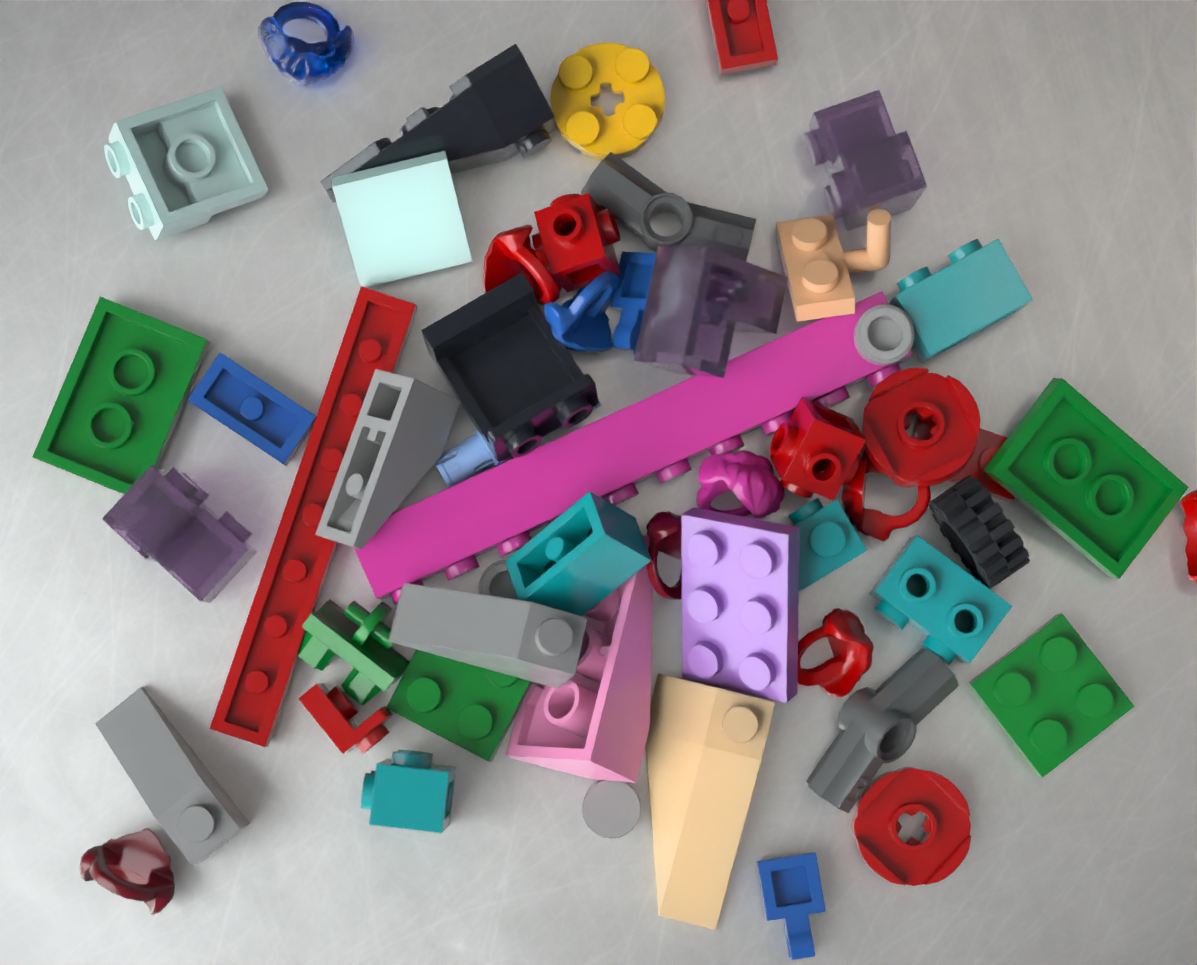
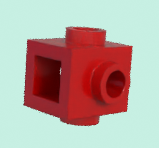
(576, 240)
(816, 450)

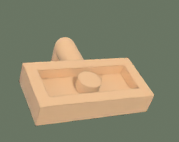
(820, 268)

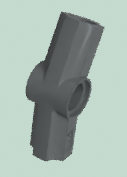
(638, 199)
(880, 727)

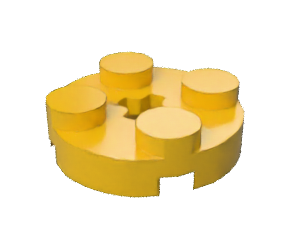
(627, 74)

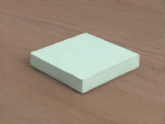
(402, 219)

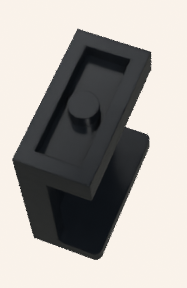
(510, 369)

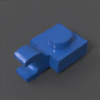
(631, 297)
(791, 892)

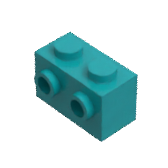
(960, 298)
(825, 540)
(579, 557)
(938, 601)
(409, 792)

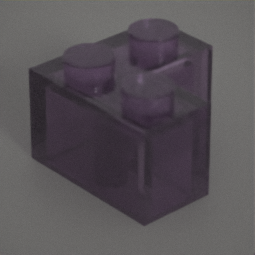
(863, 160)
(697, 305)
(172, 526)

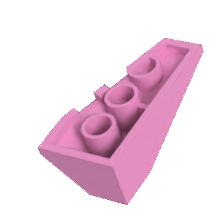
(602, 714)

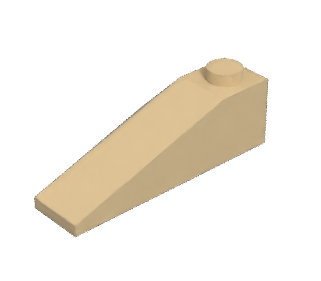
(701, 780)

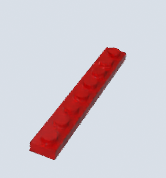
(298, 556)

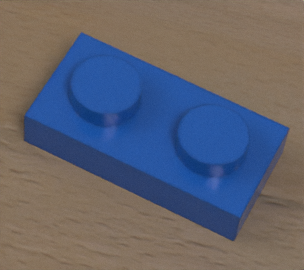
(252, 409)

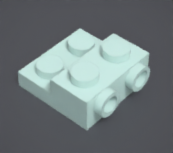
(184, 163)

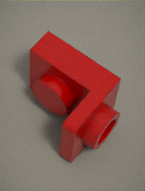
(334, 714)

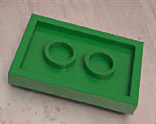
(121, 397)
(1086, 478)

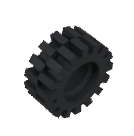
(979, 532)

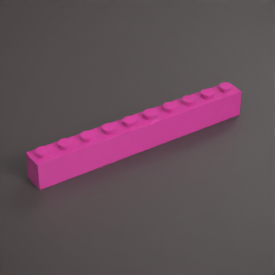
(619, 452)

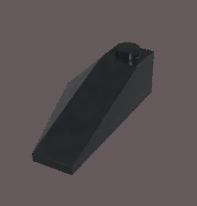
(487, 121)

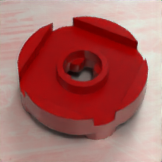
(929, 395)
(946, 826)

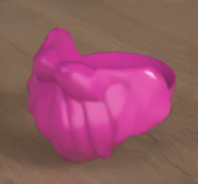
(749, 478)

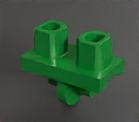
(360, 641)

